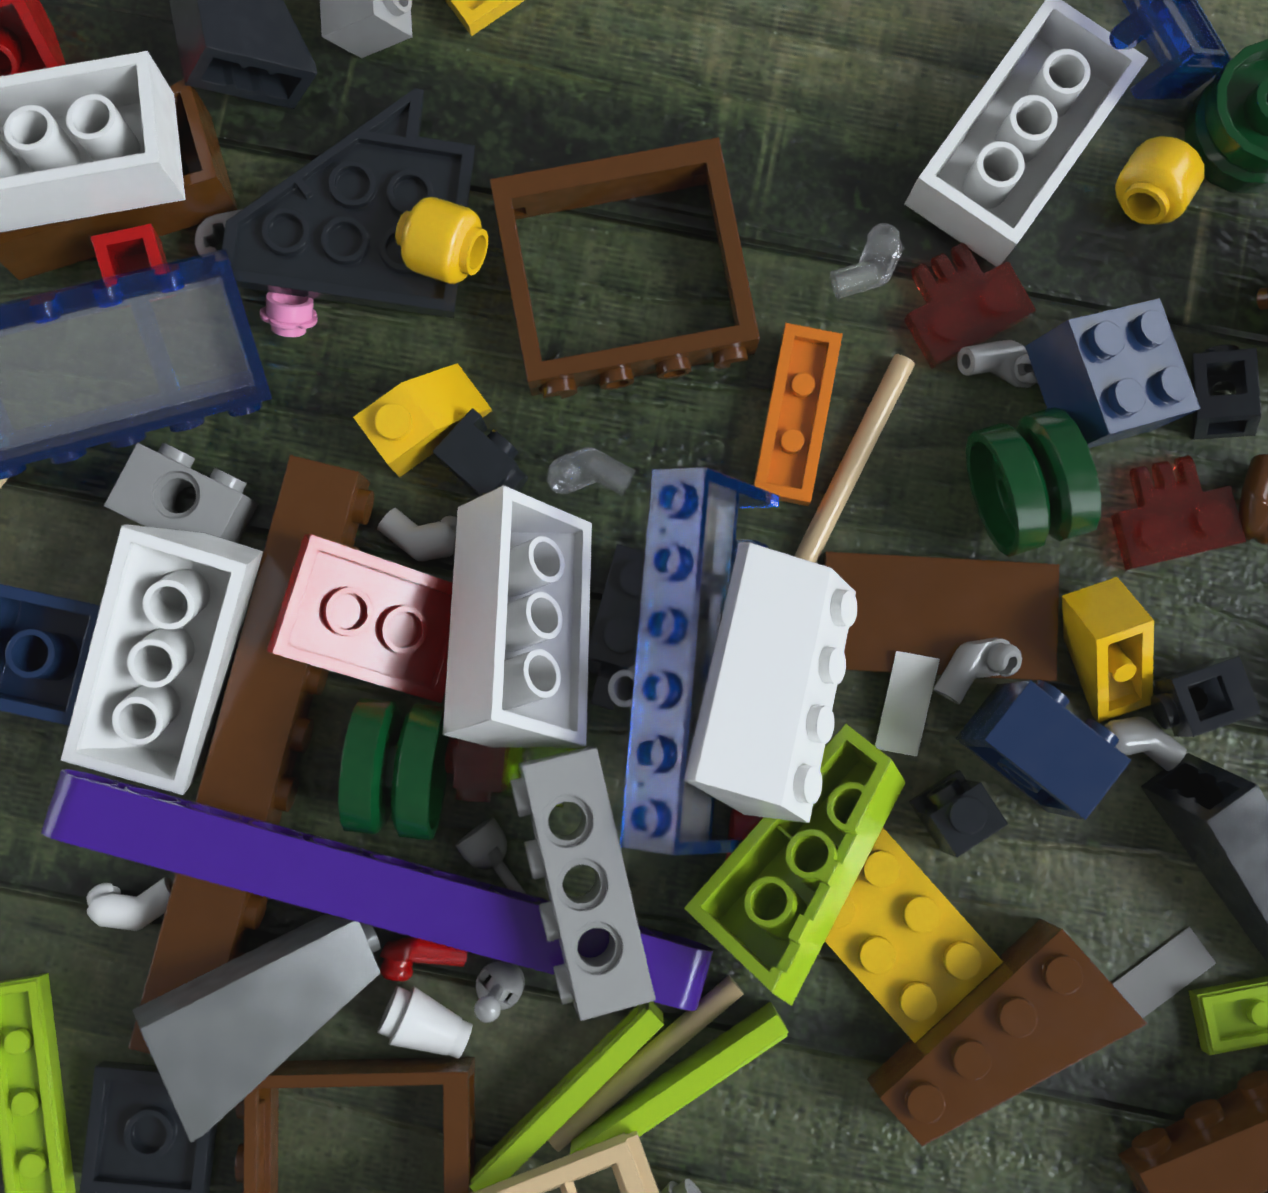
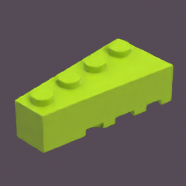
(792, 877)

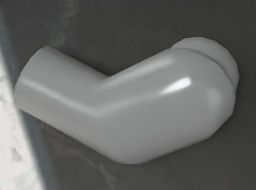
(1002, 358)
(423, 541)
(977, 660)
(1142, 735)

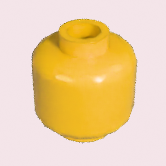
(1159, 180)
(442, 240)

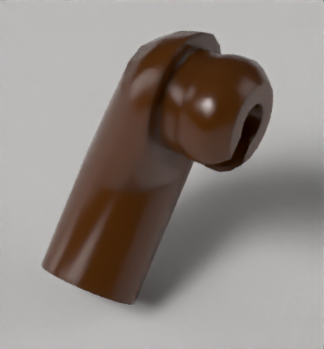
(1254, 500)

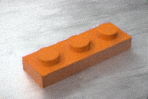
(797, 413)

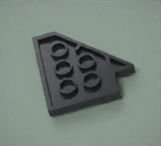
(337, 217)

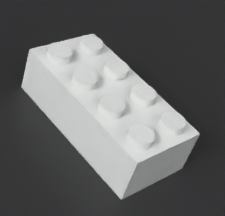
(1024, 131)
(87, 141)

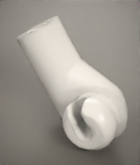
(127, 912)

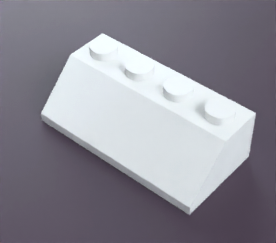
(519, 624)
(161, 655)
(772, 685)

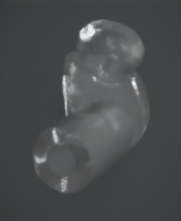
(874, 266)
(588, 467)

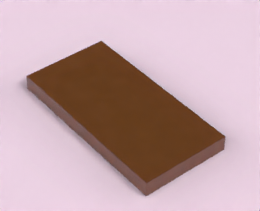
(942, 602)

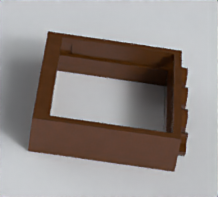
(611, 181)
(258, 1156)

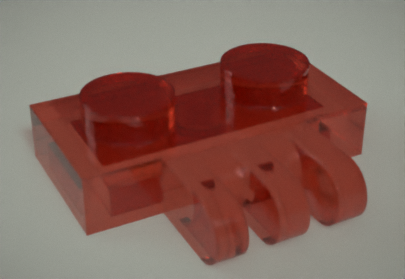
(964, 304)
(1174, 516)

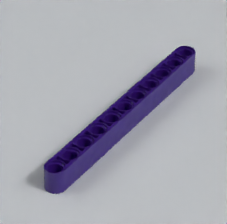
(341, 880)

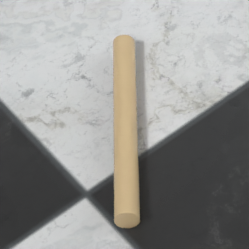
(855, 458)
(649, 1059)

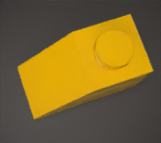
(419, 415)
(1110, 647)

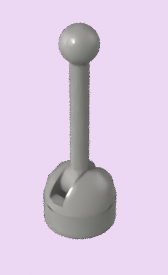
(486, 848)
(492, 995)

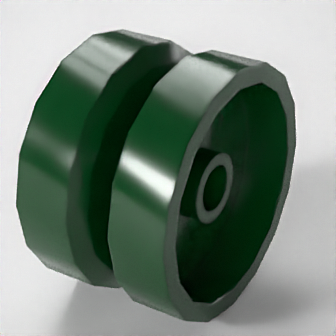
(1231, 123)
(1033, 481)
(393, 769)

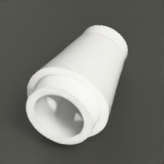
(423, 1024)

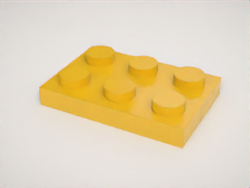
(908, 941)

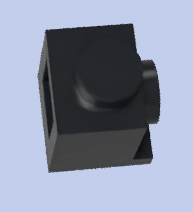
(1231, 414)
(479, 459)
(1221, 692)
(958, 813)

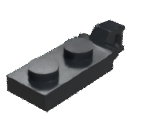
(617, 622)

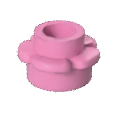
(288, 314)

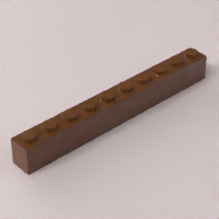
(257, 729)

